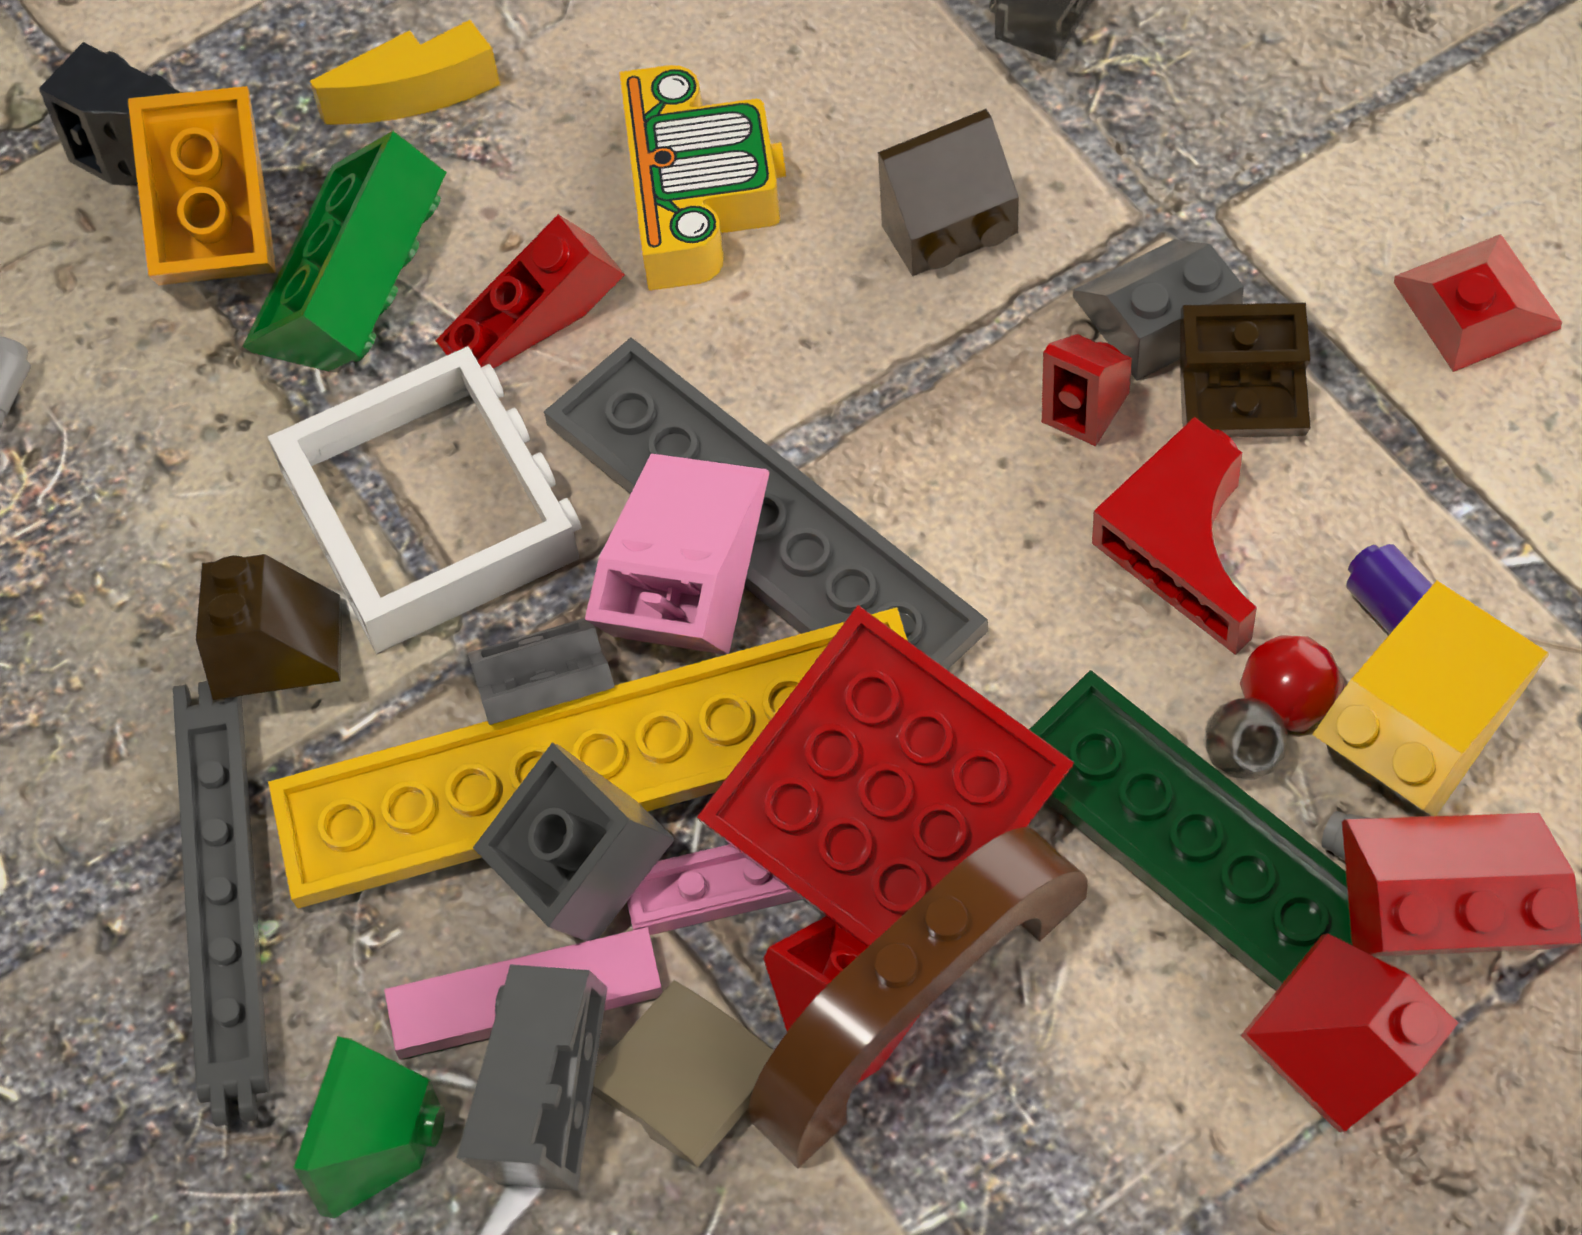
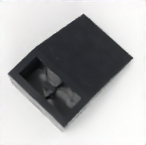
(92, 114)

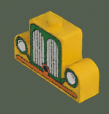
(695, 172)

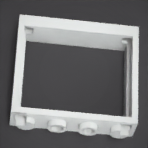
(468, 581)

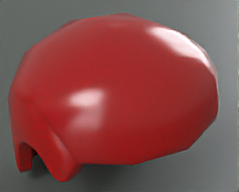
(1294, 679)

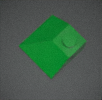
(365, 1128)

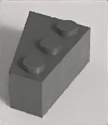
(537, 1079)

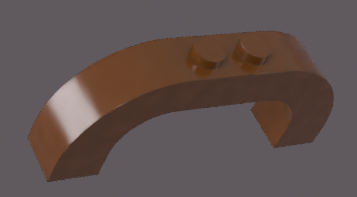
(825, 1052)

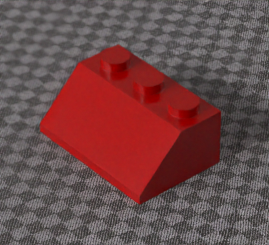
(1458, 885)

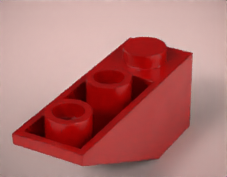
(535, 295)

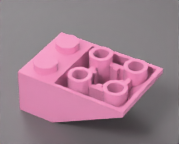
(679, 554)

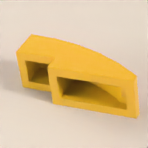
(407, 77)

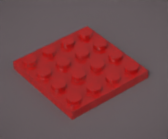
(879, 780)

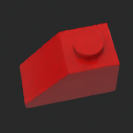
(1083, 386)

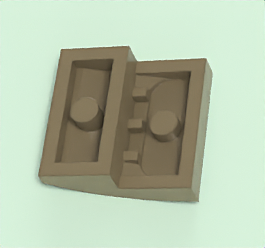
(683, 1072)

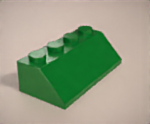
(348, 256)

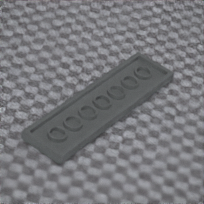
(808, 551)

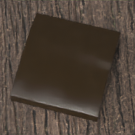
(1246, 368)

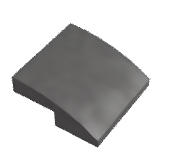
(540, 670)

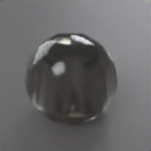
(1245, 739)

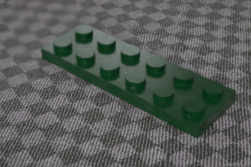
(1192, 832)

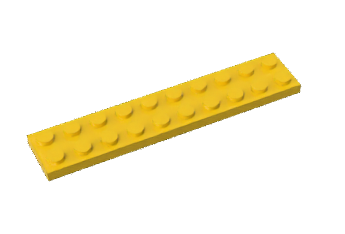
(436, 796)

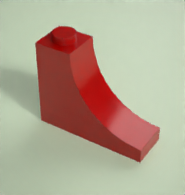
(1163, 530)

